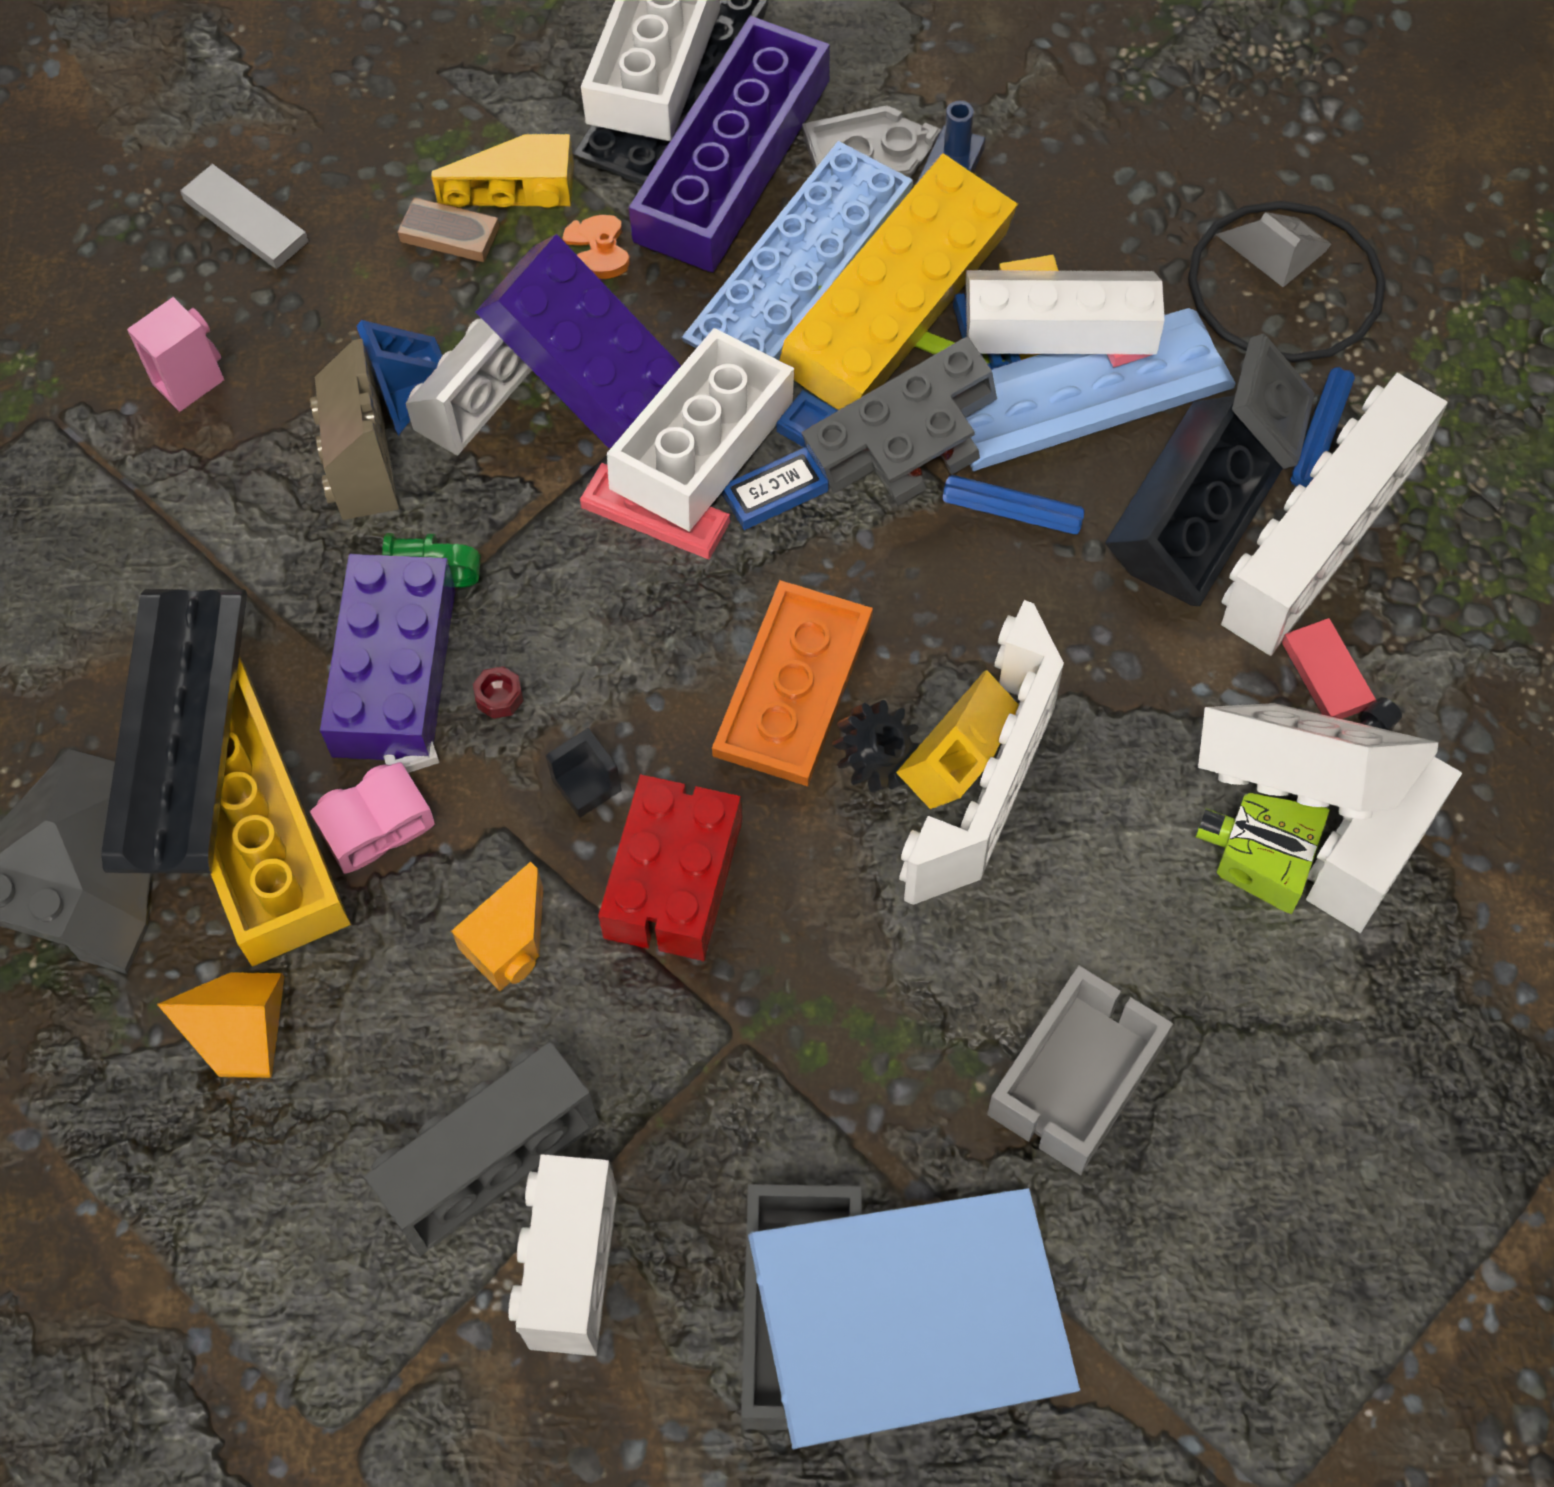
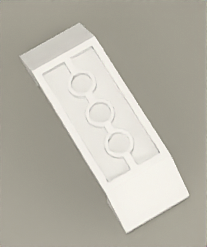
(951, 856)

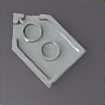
(876, 133)

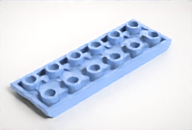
(802, 249)
(1075, 395)

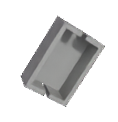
(1079, 1070)

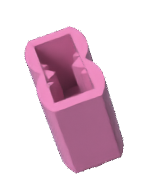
(372, 816)

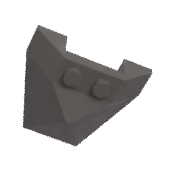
(55, 870)

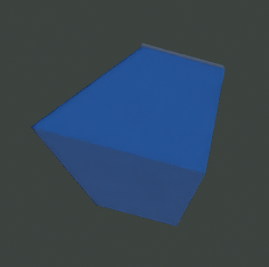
(398, 364)

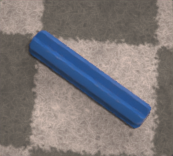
(1323, 423)
(1013, 504)

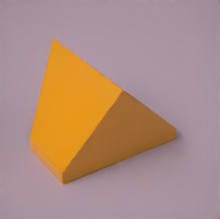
(232, 1022)

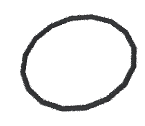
(1302, 208)

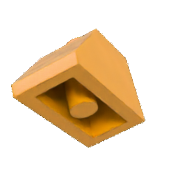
(505, 930)

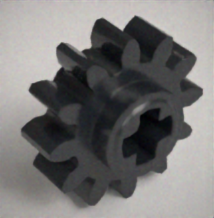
(875, 745)

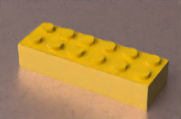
(897, 284)
(264, 846)

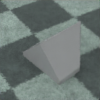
(1277, 245)

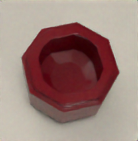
(498, 692)

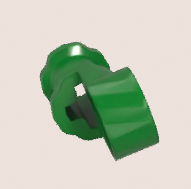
(462, 559)

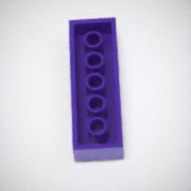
(730, 144)

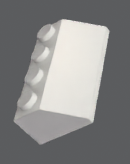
(1064, 311)
(466, 388)
(1312, 757)

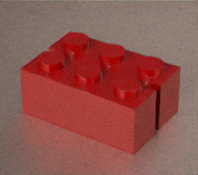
(671, 867)

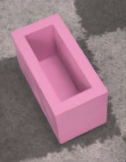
(177, 353)

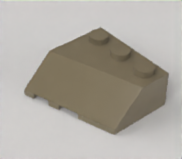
(353, 436)

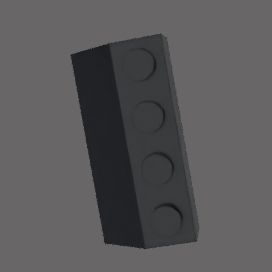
(1195, 503)

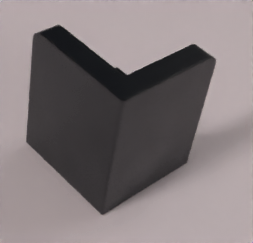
(584, 772)

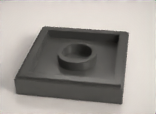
(1273, 401)

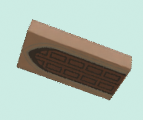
(448, 229)

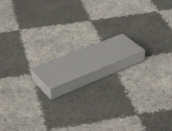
(244, 216)

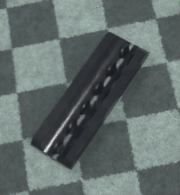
(636, 155)
(174, 732)

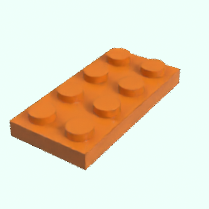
(792, 683)

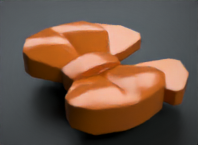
(599, 232)

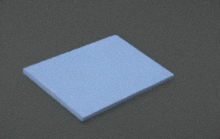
(911, 1316)

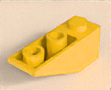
(514, 173)
(959, 744)

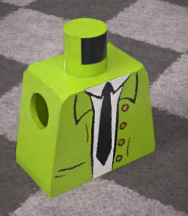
(1266, 846)

